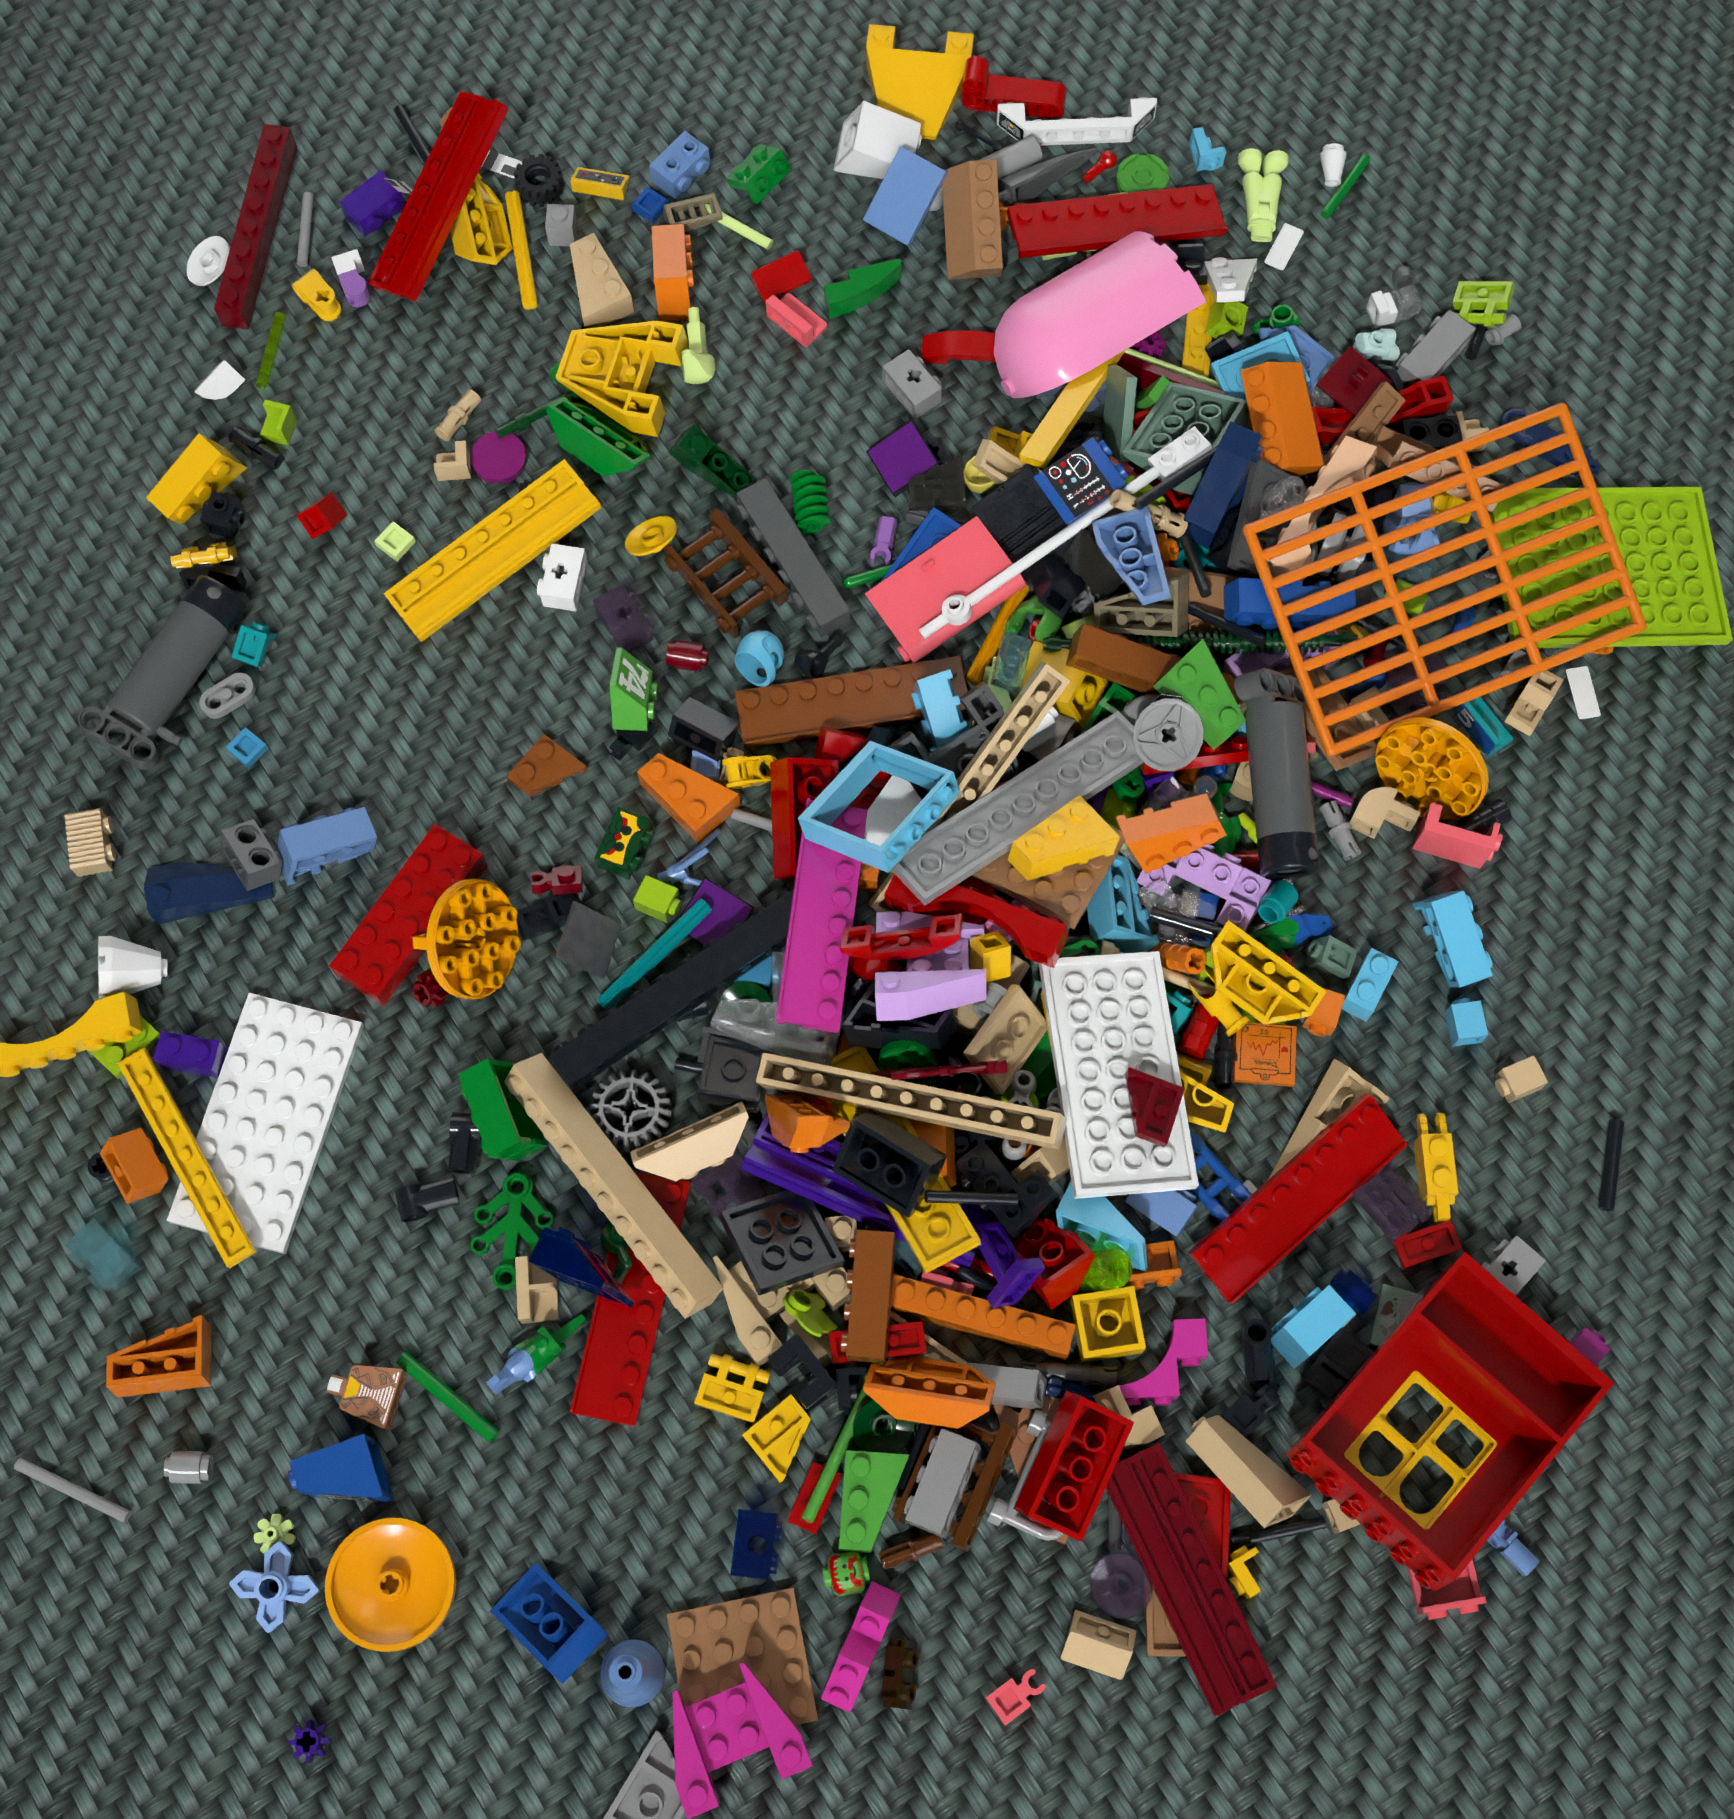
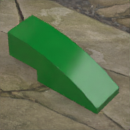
(861, 288)

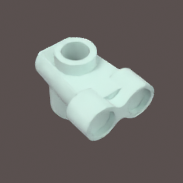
(1377, 344)

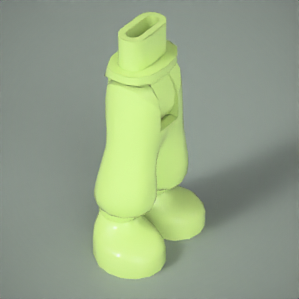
(1262, 192)

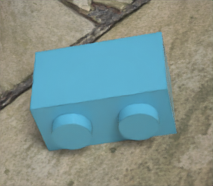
(1369, 984)

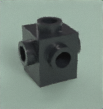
(222, 514)

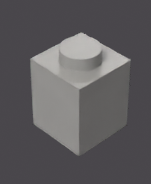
(561, 224)

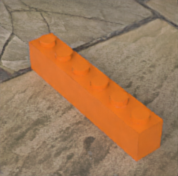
(978, 1318)

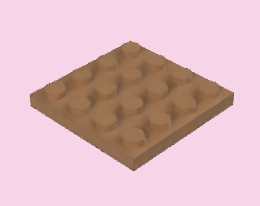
(1057, 894)
(751, 1630)

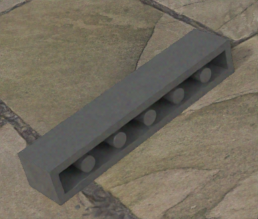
(793, 558)

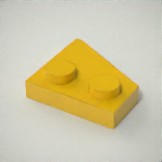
(778, 1435)

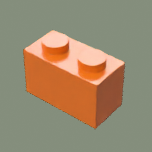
(134, 1165)

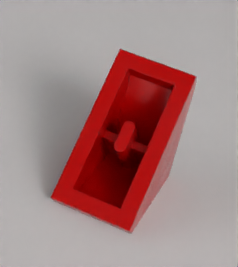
(837, 744)

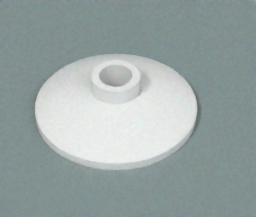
(208, 260)

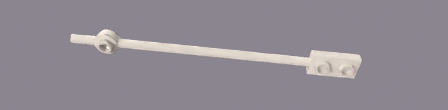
(1163, 465)

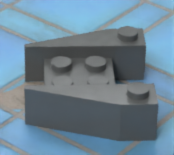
(959, 751)

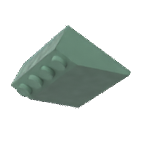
(1176, 413)

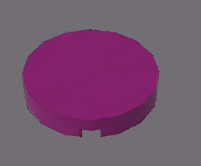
(498, 458)

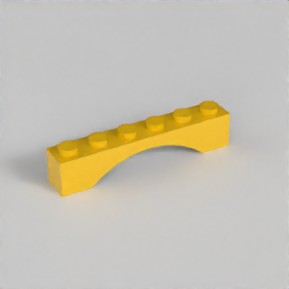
(106, 1021)

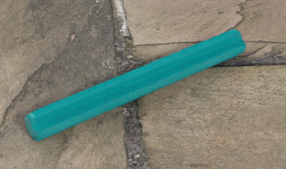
(654, 954)

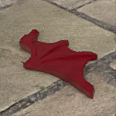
(986, 1067)

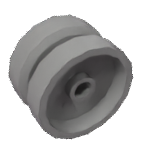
(1341, 542)

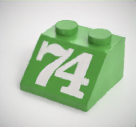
(631, 693)

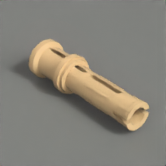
(1168, 518)

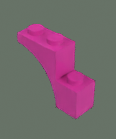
(1161, 1386)
(860, 1646)

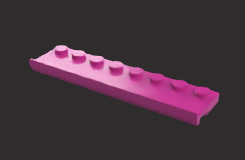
(820, 910)

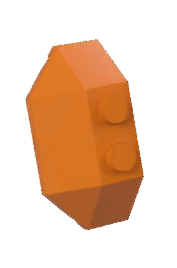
(802, 1123)
(930, 1391)

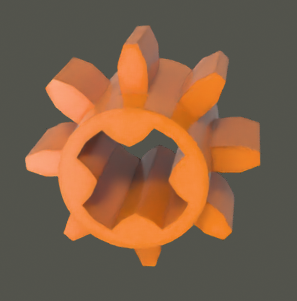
(1168, 549)

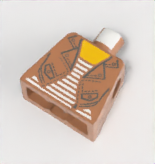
(370, 1393)

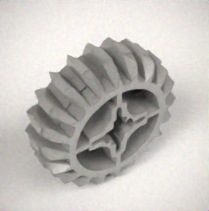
(642, 1111)

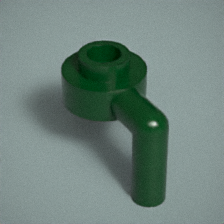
(616, 1244)

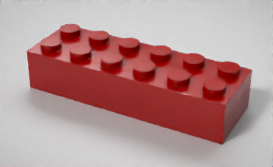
(382, 945)

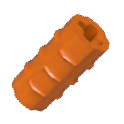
(1181, 958)

